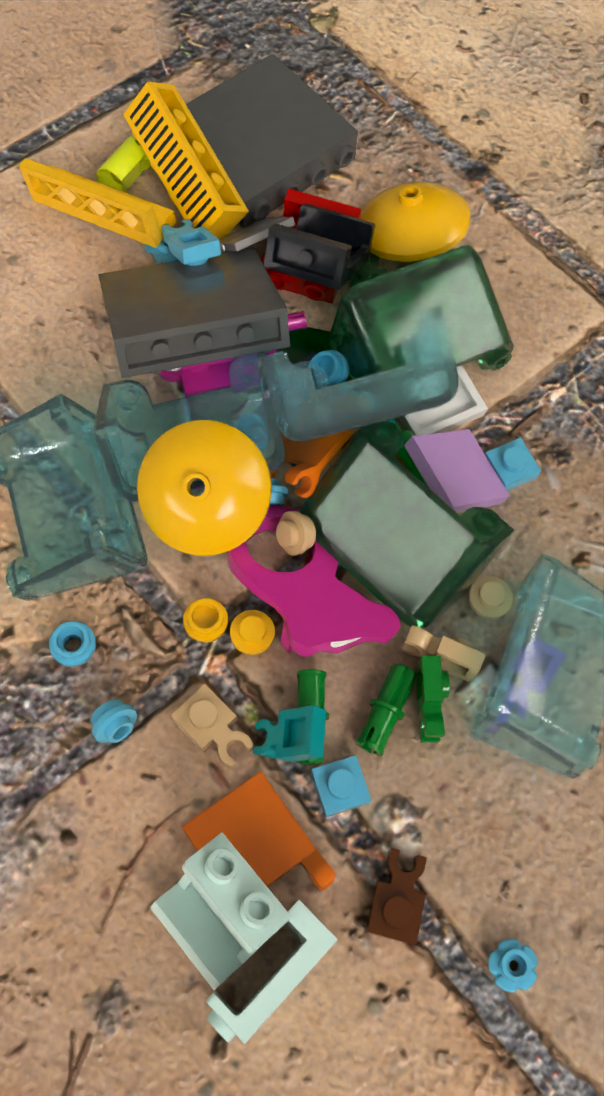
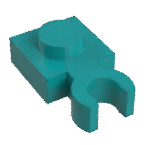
(296, 735)

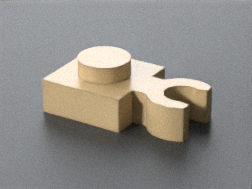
(456, 654)
(208, 721)

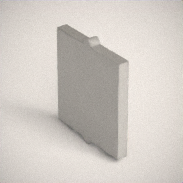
(252, 233)

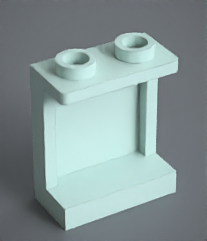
(219, 910)
(315, 943)

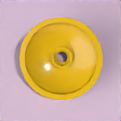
(416, 221)
(234, 493)

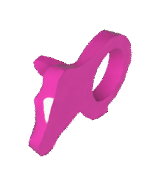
(315, 606)

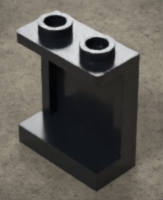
(322, 248)

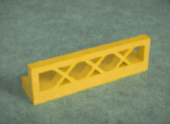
(96, 202)

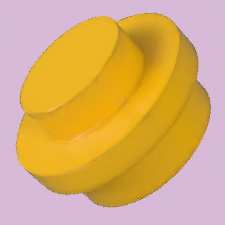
(205, 620)
(252, 632)

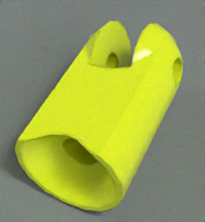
(124, 165)

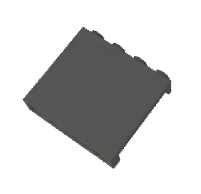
(272, 134)
(193, 314)

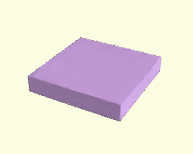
(457, 469)

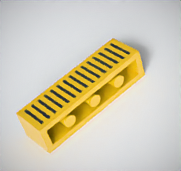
(184, 159)

